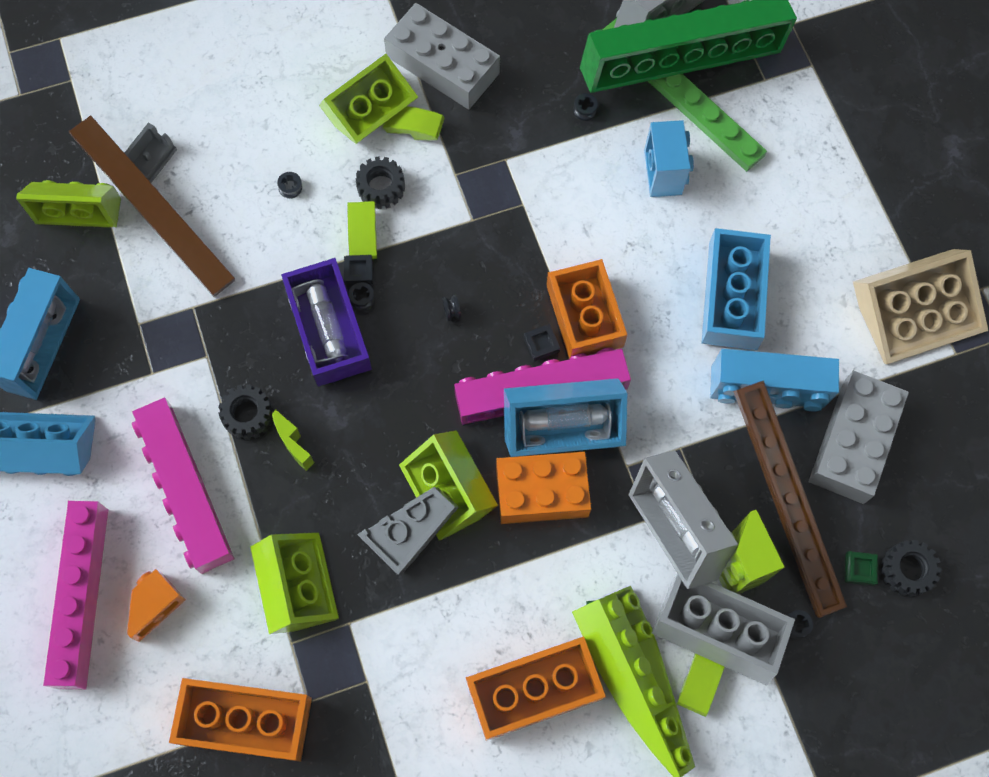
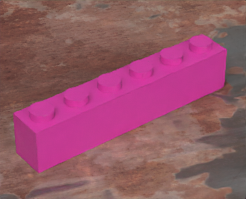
(484, 397)
(182, 485)
(76, 596)

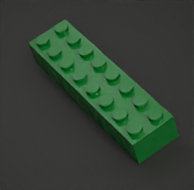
(685, 43)

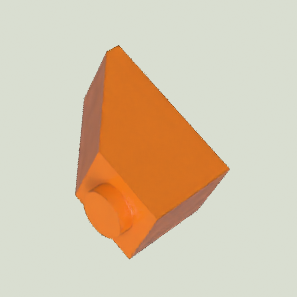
(151, 603)

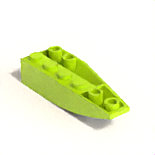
(635, 674)

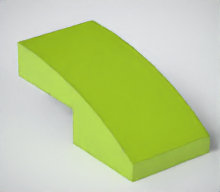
(417, 122)
(362, 228)
(289, 436)
(700, 685)

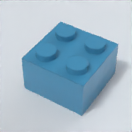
(668, 158)

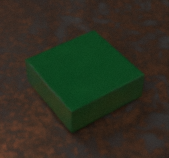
(861, 568)

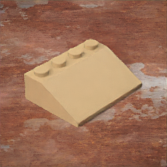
(922, 305)

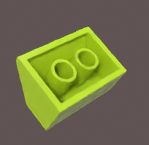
(368, 99)
(71, 203)
(448, 465)
(754, 557)
(293, 582)

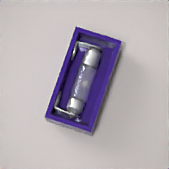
(326, 322)

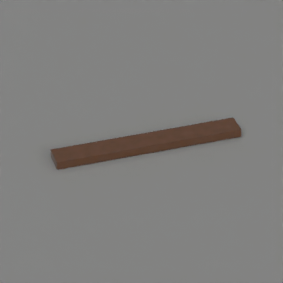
(152, 206)
(790, 499)

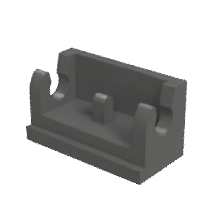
(150, 151)

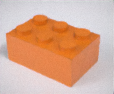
(586, 308)
(543, 487)

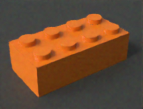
(535, 688)
(240, 719)

